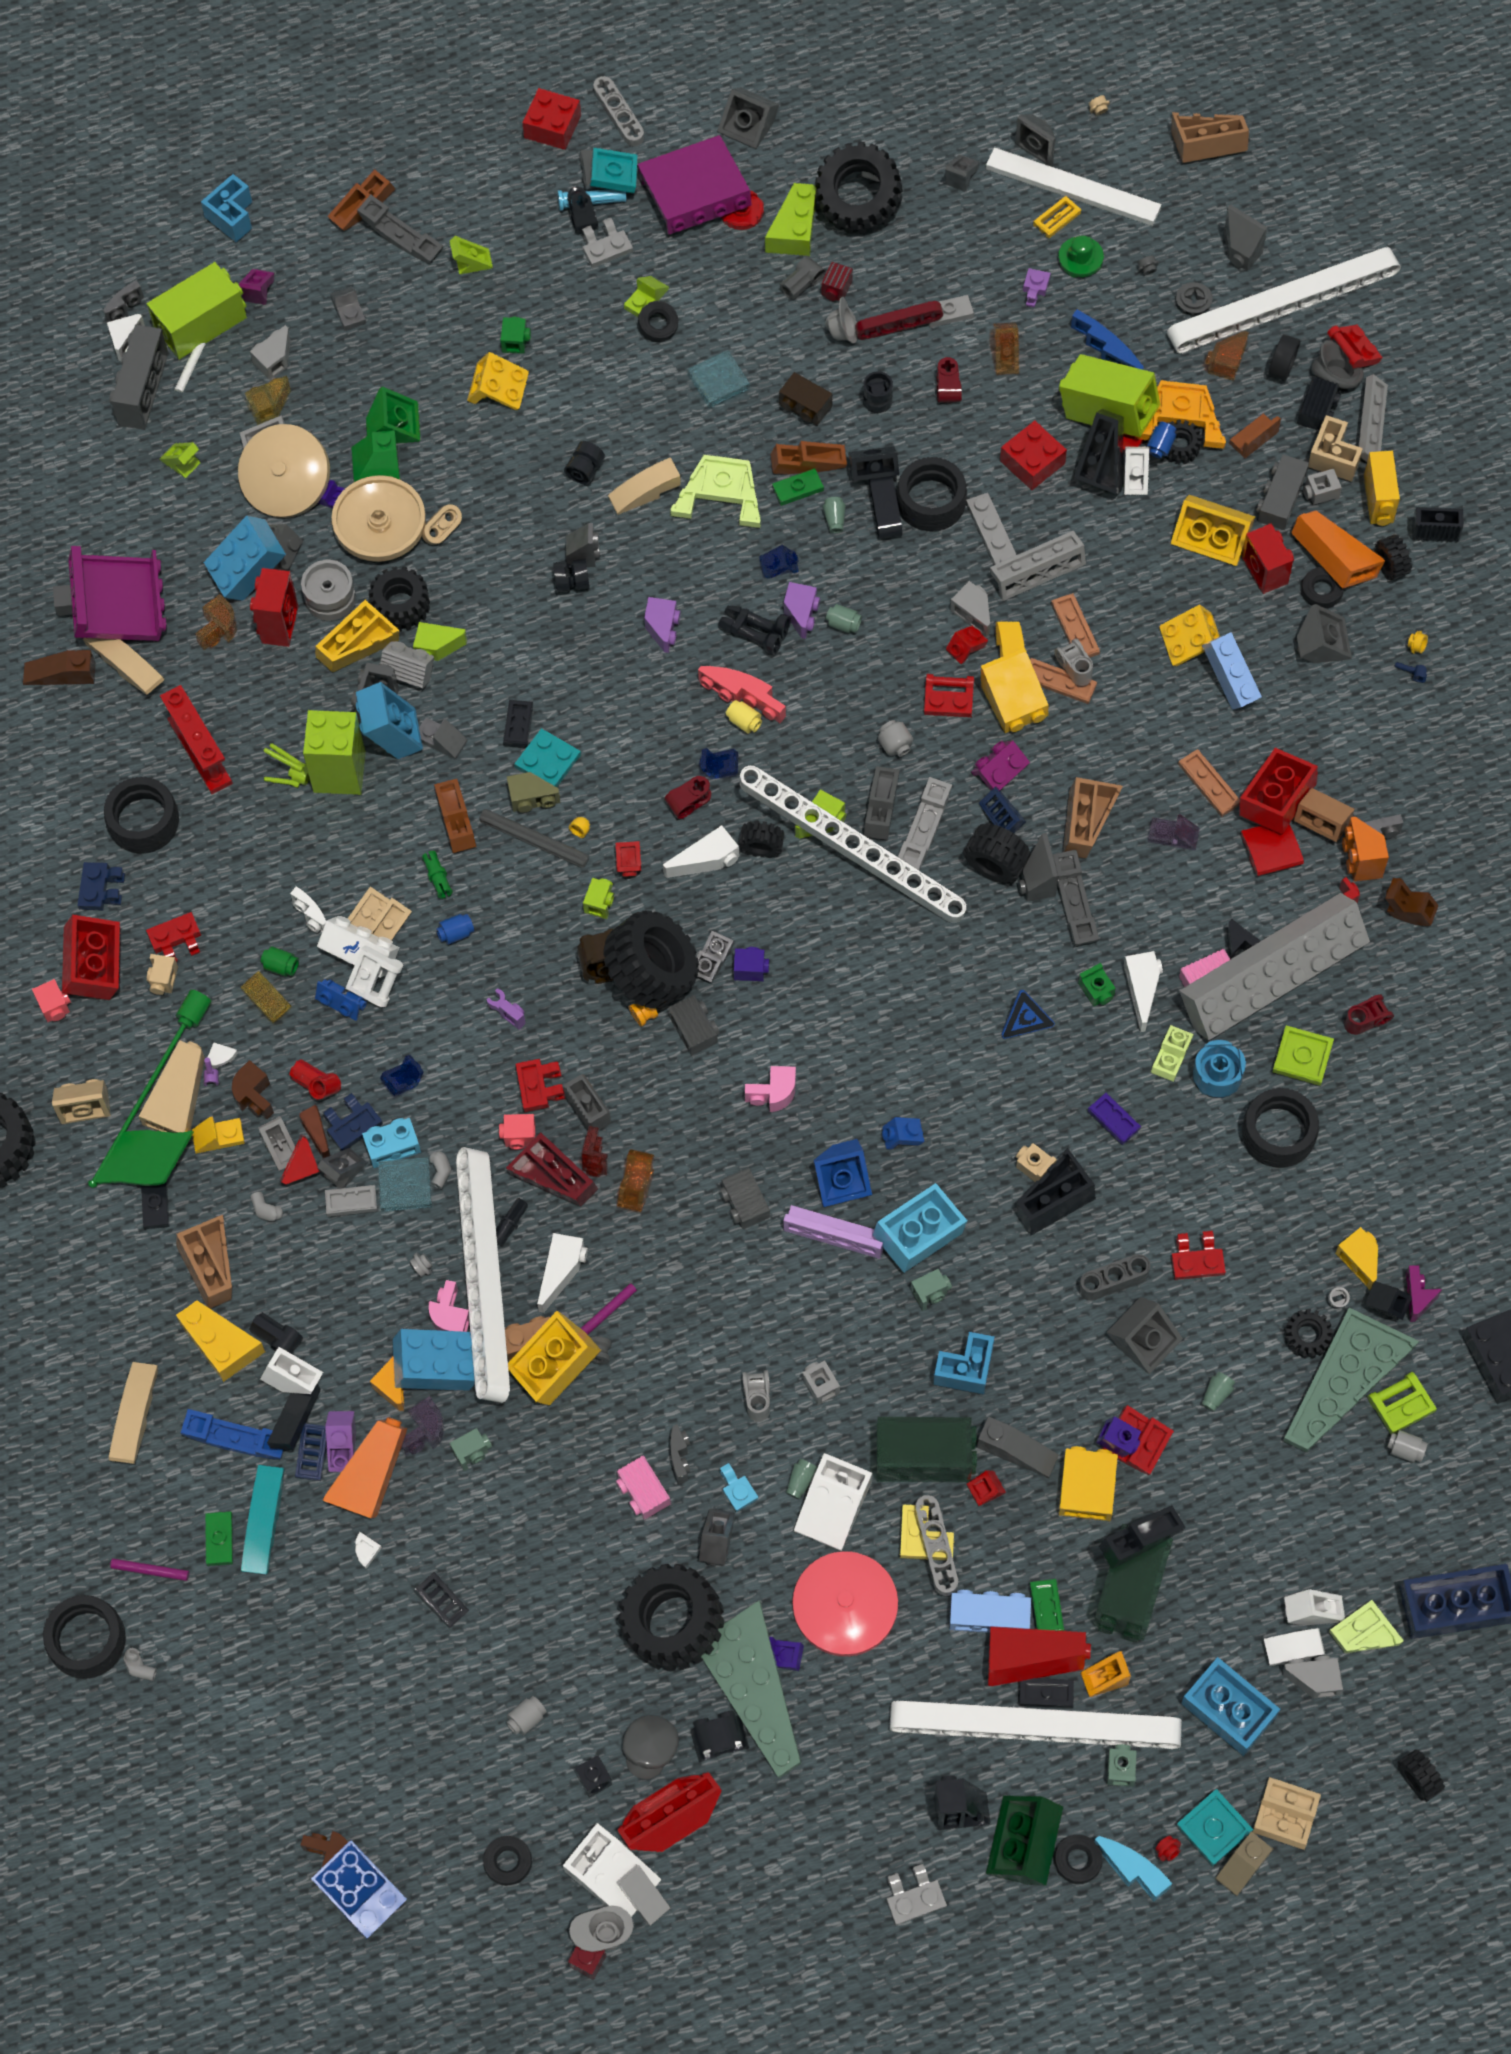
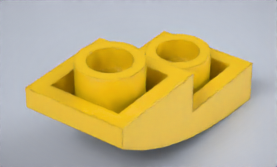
(1009, 637)

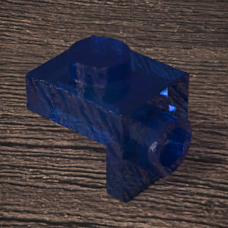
(778, 561)
(720, 763)
(403, 1076)

